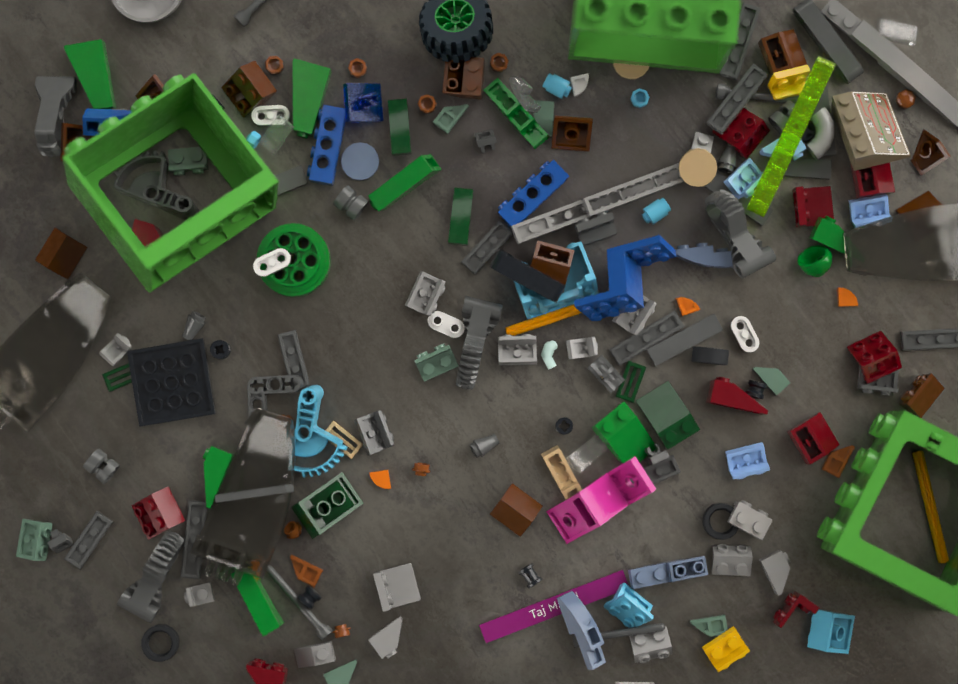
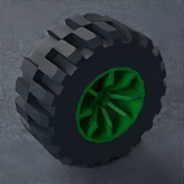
(456, 28)

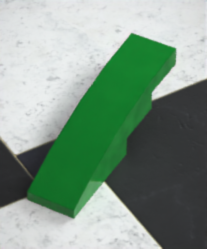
(515, 113)

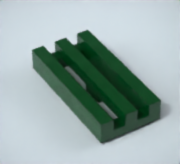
(108, 382)
(625, 396)

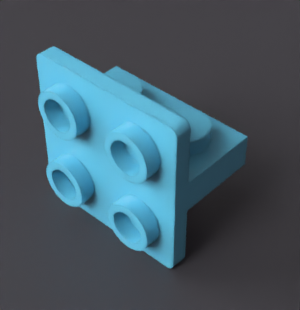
(629, 607)

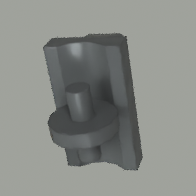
(606, 373)

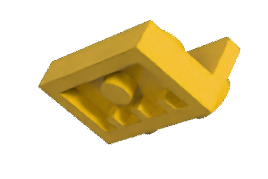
(788, 82)
(726, 649)

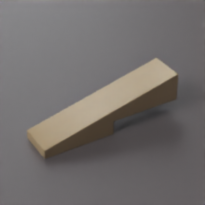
(561, 472)

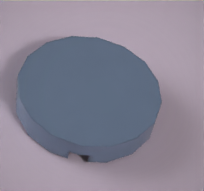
(360, 161)

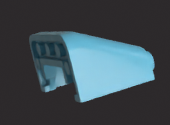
(579, 284)

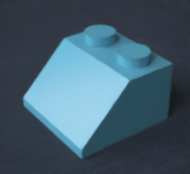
(831, 631)

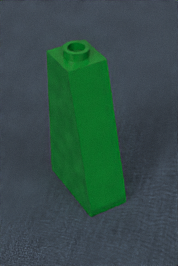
(93, 71)
(309, 90)
(404, 182)
(259, 604)

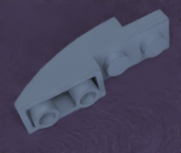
(704, 255)
(667, 572)
(584, 627)

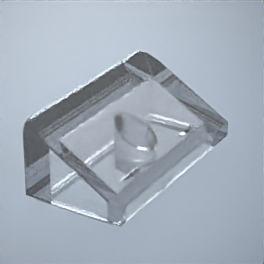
(898, 31)

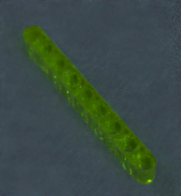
(791, 136)

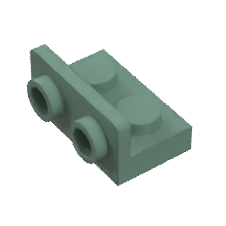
(187, 160)
(436, 362)
(34, 540)

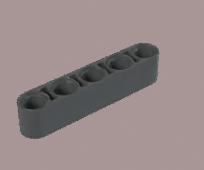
(828, 40)

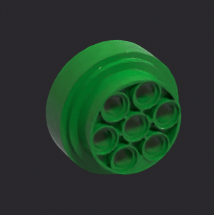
(314, 275)

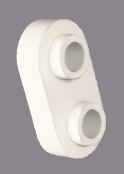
(270, 114)
(272, 262)
(446, 323)
(744, 334)

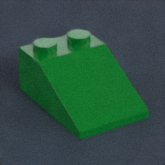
(624, 434)

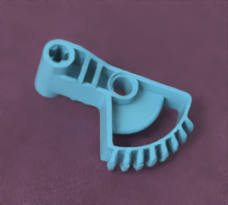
(307, 417)

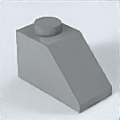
(776, 569)
(387, 638)
(315, 654)

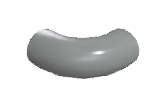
(824, 134)

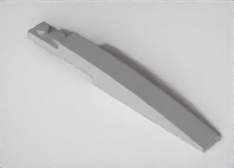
(893, 60)
(597, 203)

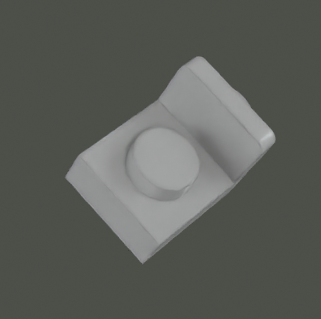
(199, 594)

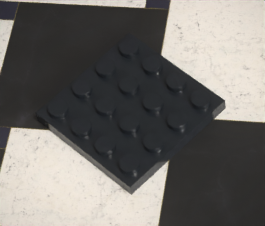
(171, 382)

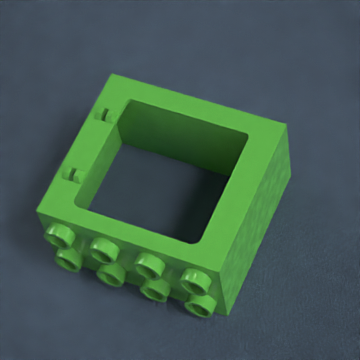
(655, 32)
(181, 106)
(856, 500)

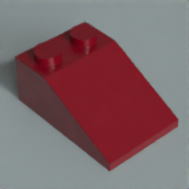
(729, 395)

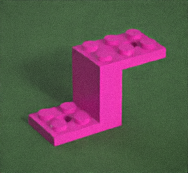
(601, 500)

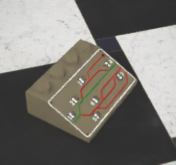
(868, 129)

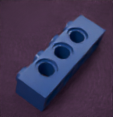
(550, 169)
(327, 175)

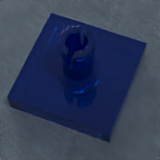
(363, 102)

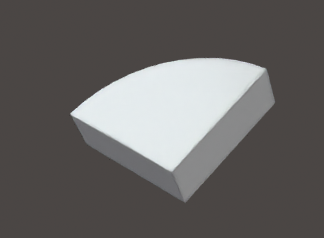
(579, 83)

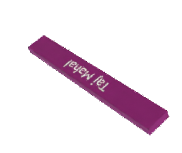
(549, 607)

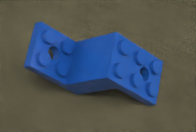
(625, 278)

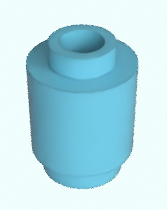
(557, 85)
(656, 211)

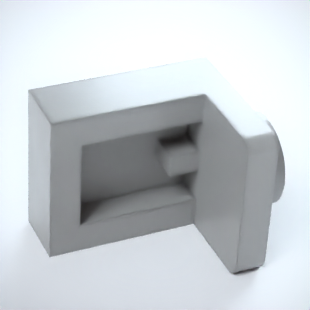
(702, 141)
(582, 347)
(116, 349)

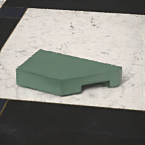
(545, 116)
(449, 117)
(773, 378)
(712, 625)
(341, 674)

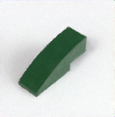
(399, 127)
(460, 216)

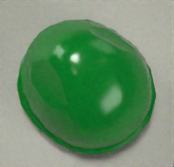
(815, 260)

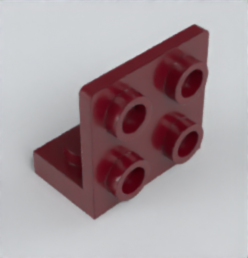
(745, 133)
(811, 204)
(875, 356)
(792, 601)

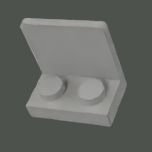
(396, 586)

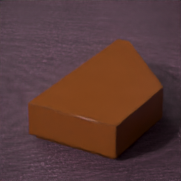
(837, 461)
(306, 571)

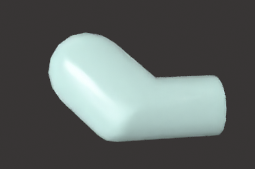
(547, 352)

